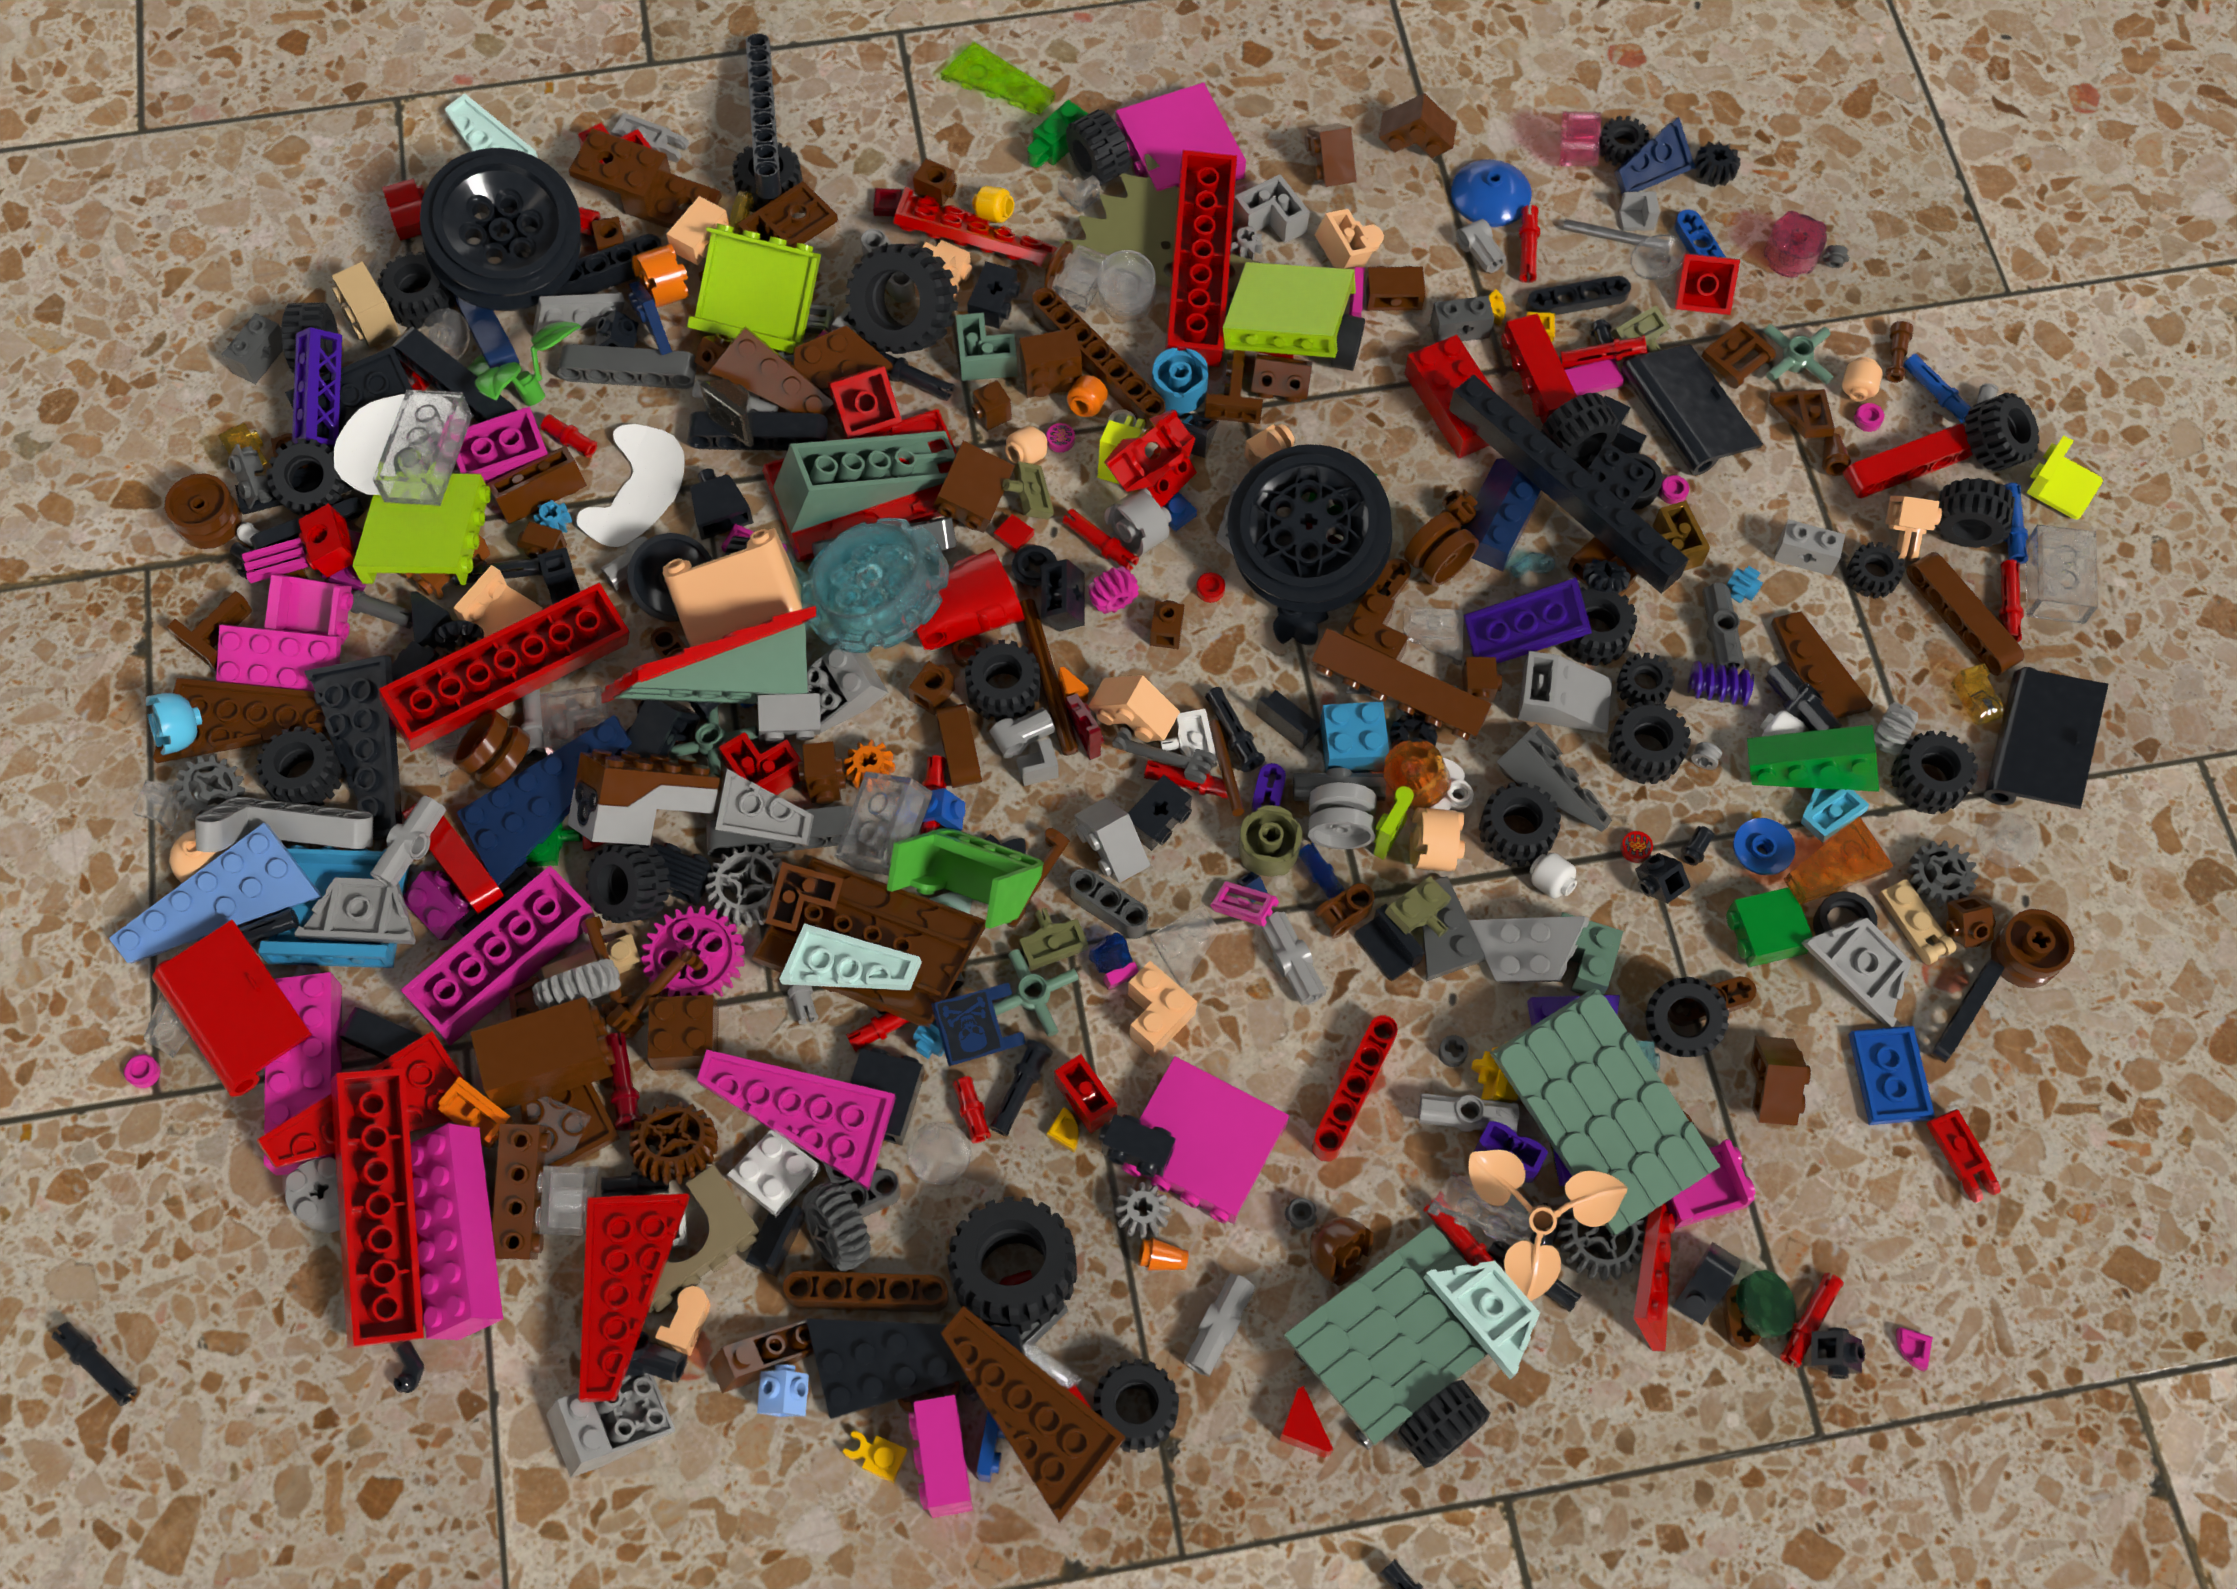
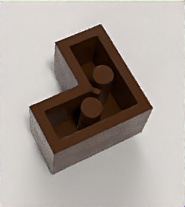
(1420, 123)
(1334, 154)
(1371, 629)
(794, 886)
(1780, 1080)

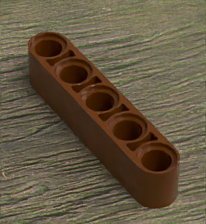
(1965, 613)
(851, 1284)

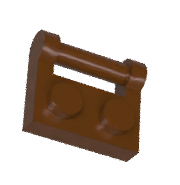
(1732, 348)

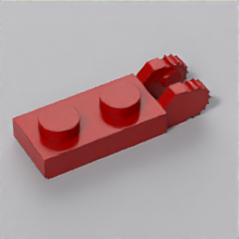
(1964, 1154)

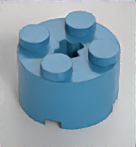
(1180, 379)

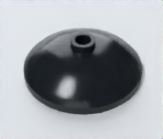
(646, 572)

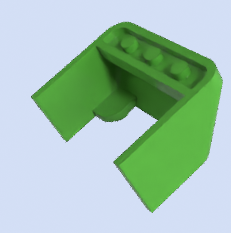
(967, 867)

